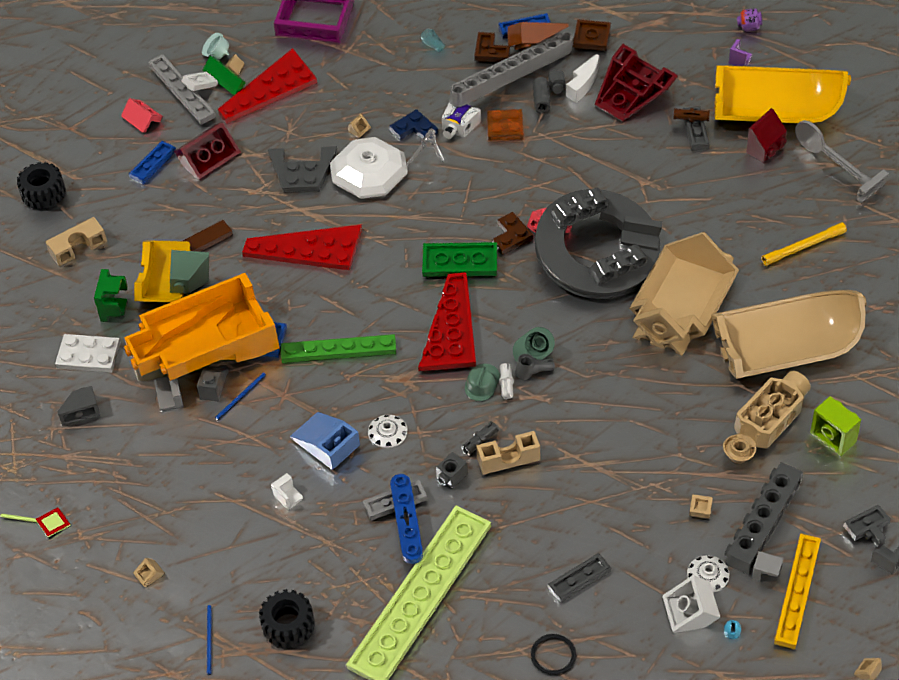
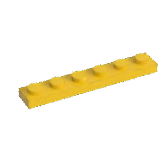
(797, 591)

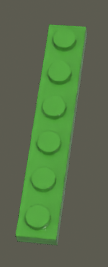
(338, 348)

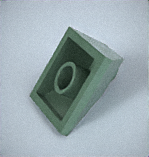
(188, 271)

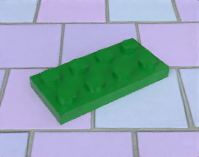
(453, 258)

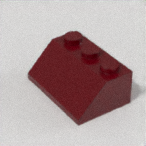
(207, 151)

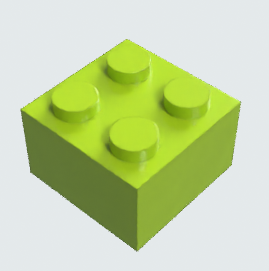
(835, 425)

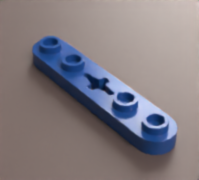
(408, 535)

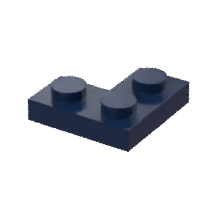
(411, 123)

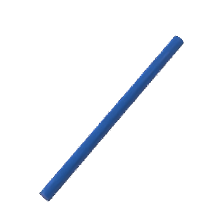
(240, 396)
(209, 639)

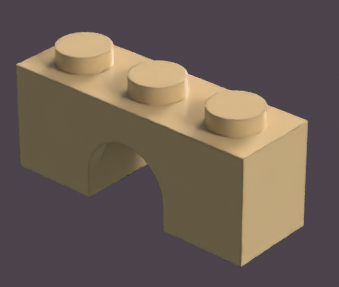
(86, 233)
(522, 451)

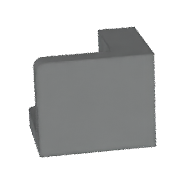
(767, 564)

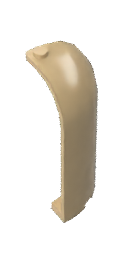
(790, 331)

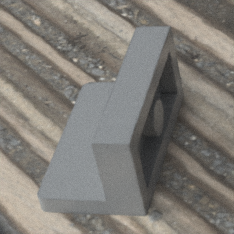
(168, 393)

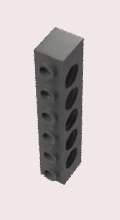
(745, 559)

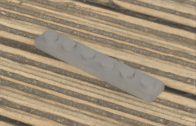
(189, 98)

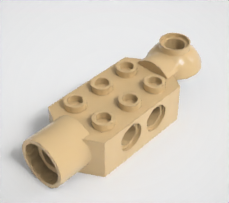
(766, 416)

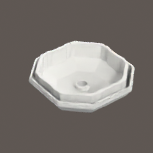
(368, 168)

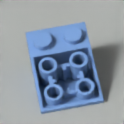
(327, 439)

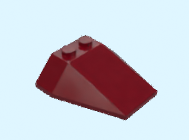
(631, 84)

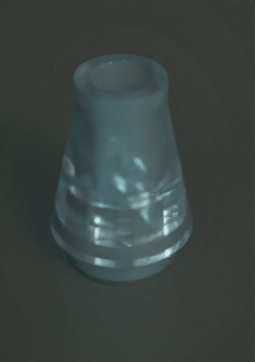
(432, 40)

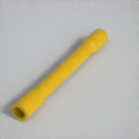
(830, 232)

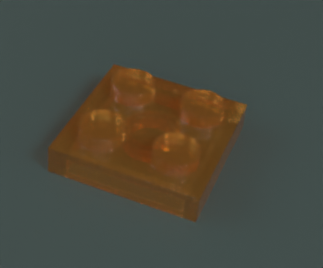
(505, 124)

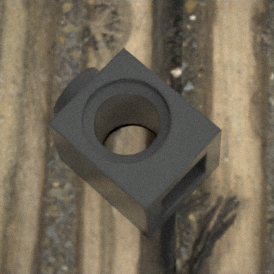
(455, 464)

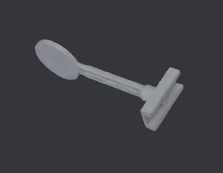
(813, 140)

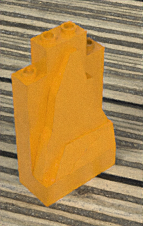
(203, 329)

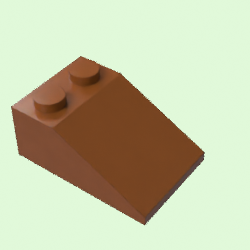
(528, 33)

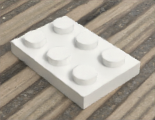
(87, 353)

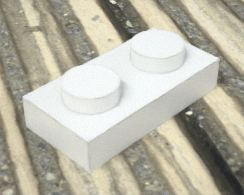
(199, 81)

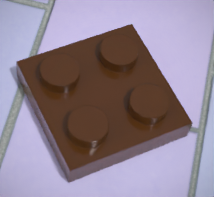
(591, 35)

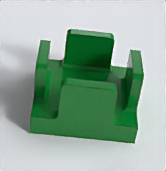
(104, 299)

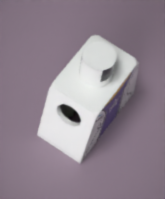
(460, 120)

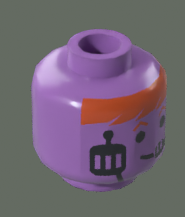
(749, 20)

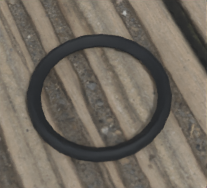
(553, 672)

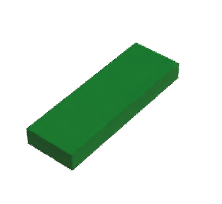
(224, 75)

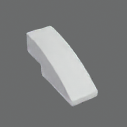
(583, 79)

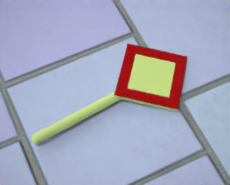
(50, 522)

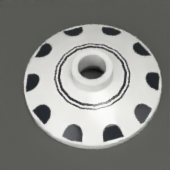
(387, 437)
(718, 576)

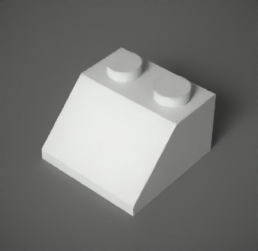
(691, 605)

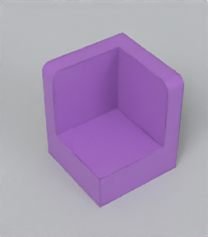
(737, 56)

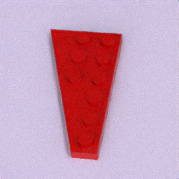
(278, 81)
(319, 248)
(451, 332)

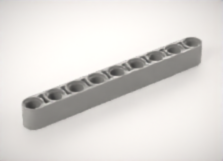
(510, 69)

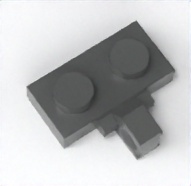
(868, 525)

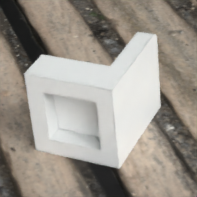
(285, 492)

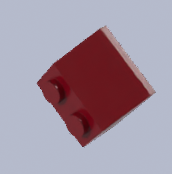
(766, 136)

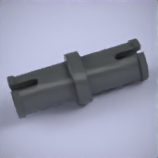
(479, 438)

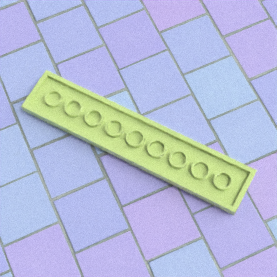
(419, 595)

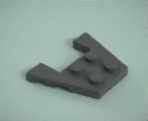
(302, 175)

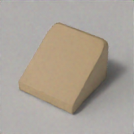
(148, 572)

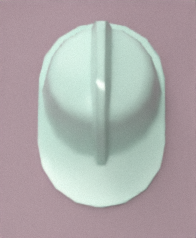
(216, 46)

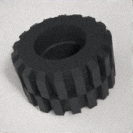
(41, 185)
(292, 632)

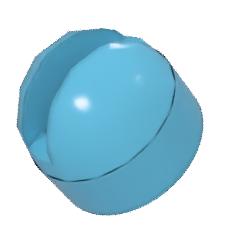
(727, 629)

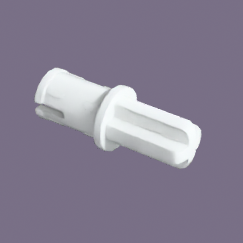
(506, 381)

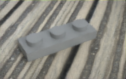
(383, 504)

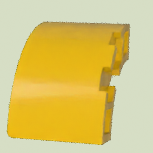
(154, 282)

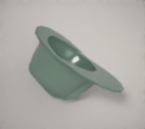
(536, 342)
(482, 382)

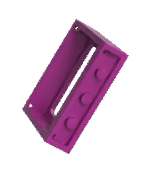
(312, 31)

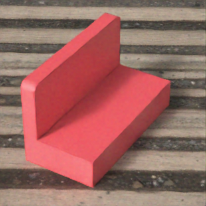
(140, 114)

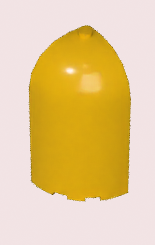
(792, 93)

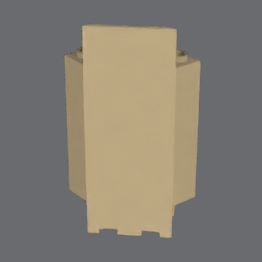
(683, 292)

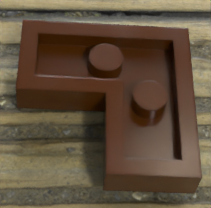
(489, 52)
(515, 233)

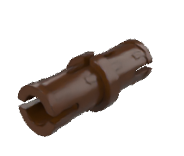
(691, 114)

